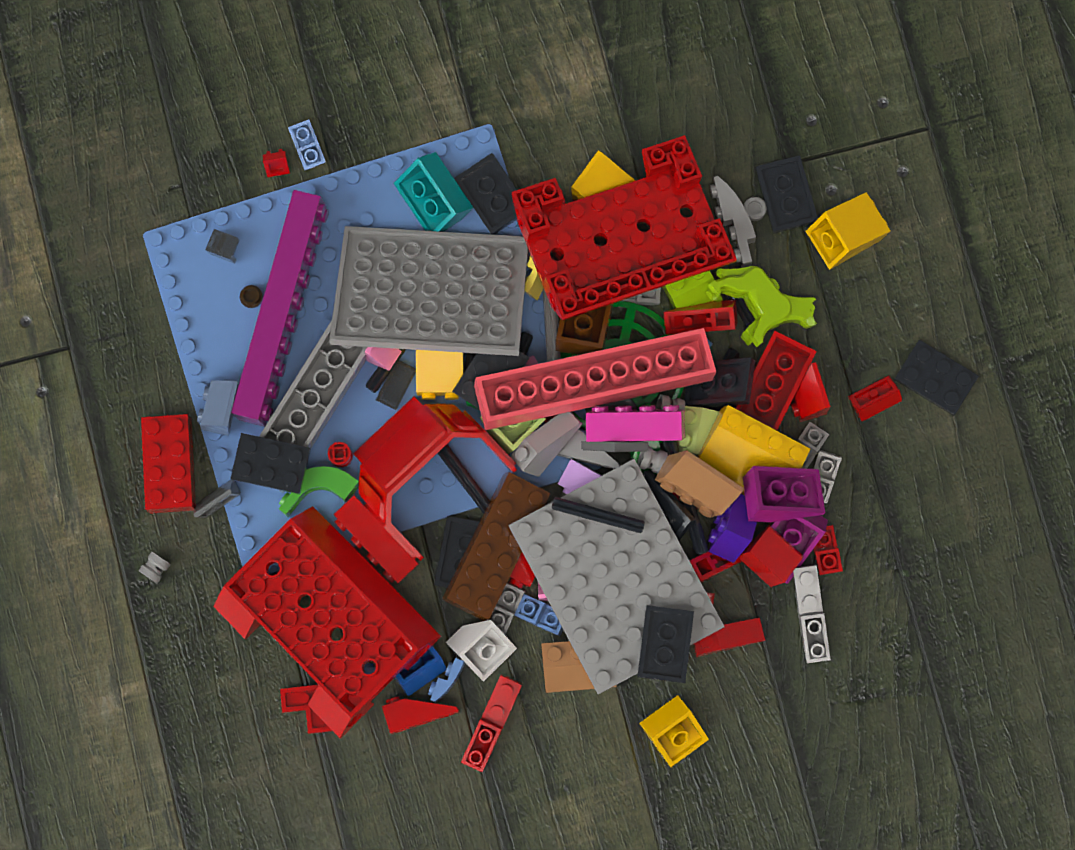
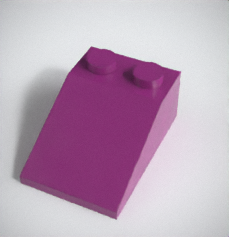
(782, 493)
(801, 534)

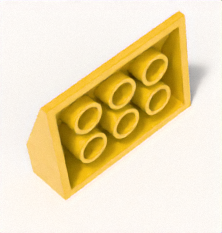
(743, 442)

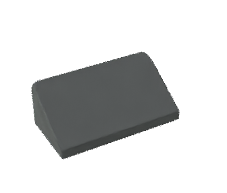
(216, 499)

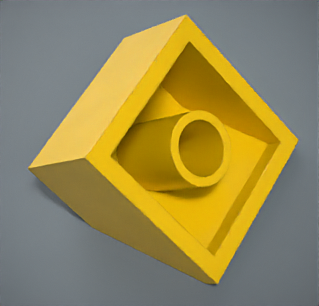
(674, 731)

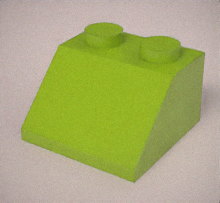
(690, 291)

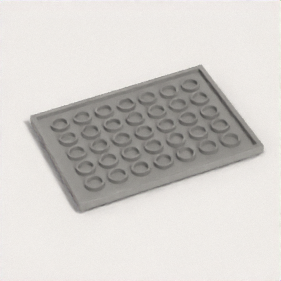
(430, 291)
(607, 575)

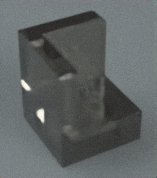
(222, 245)

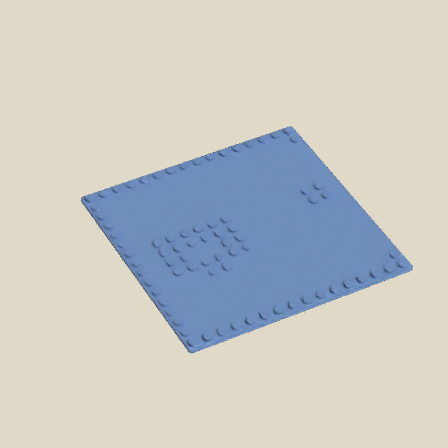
(217, 329)

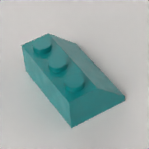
(433, 194)

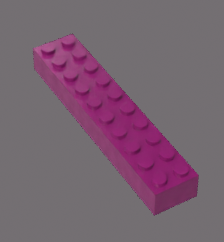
(280, 308)

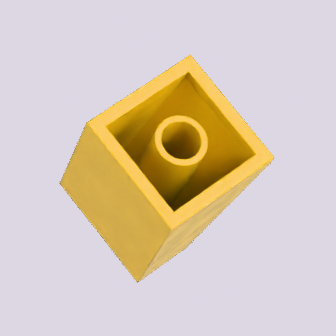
(599, 176)
(847, 230)
(438, 373)

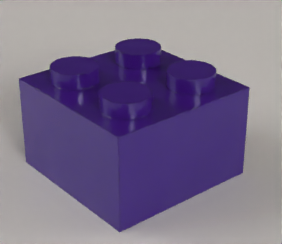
(732, 531)

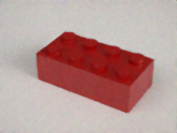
(777, 379)
(168, 463)

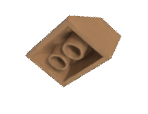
(698, 483)
(563, 668)

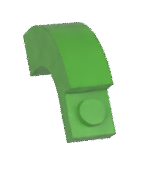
(321, 478)

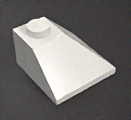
(481, 647)

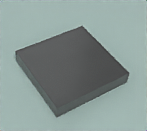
(615, 446)

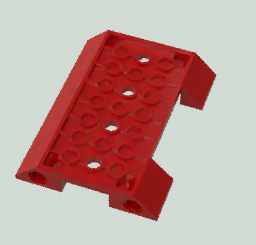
(630, 259)
(343, 595)

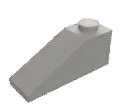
(545, 443)
(573, 451)

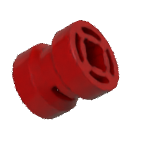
(340, 458)

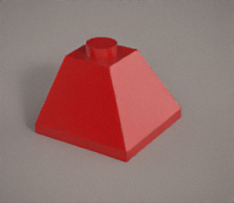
(811, 396)

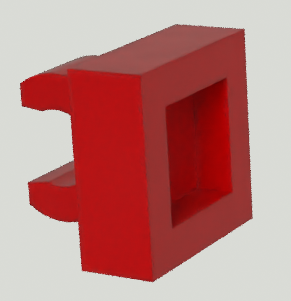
(276, 163)

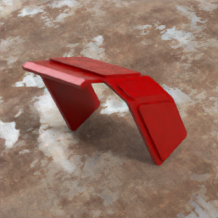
(404, 447)

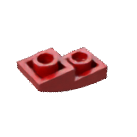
(827, 553)

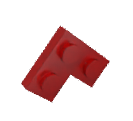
(296, 700)

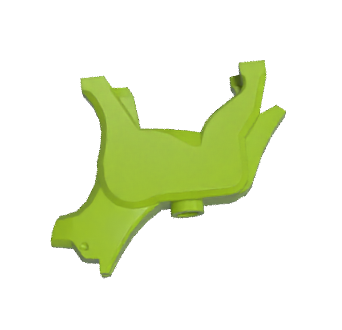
(763, 300)

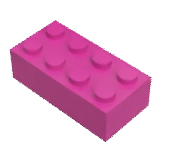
(635, 425)

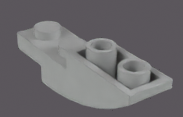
(733, 213)
(811, 614)

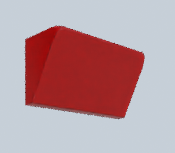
(875, 398)

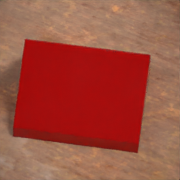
(771, 557)

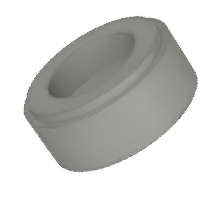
(755, 208)

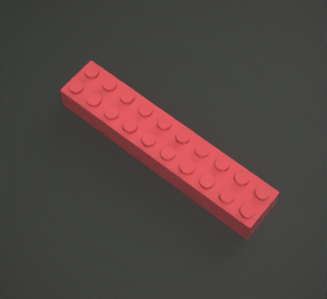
(594, 379)

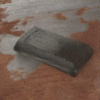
(396, 385)

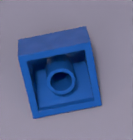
(422, 672)

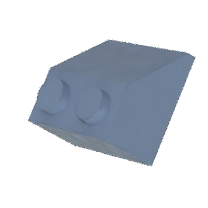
(219, 400)

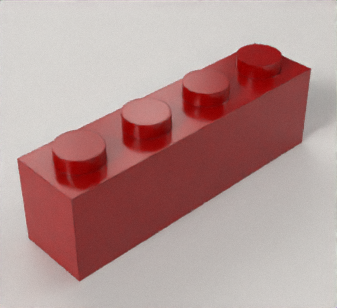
(375, 539)

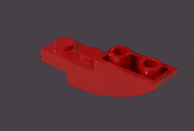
(492, 723)

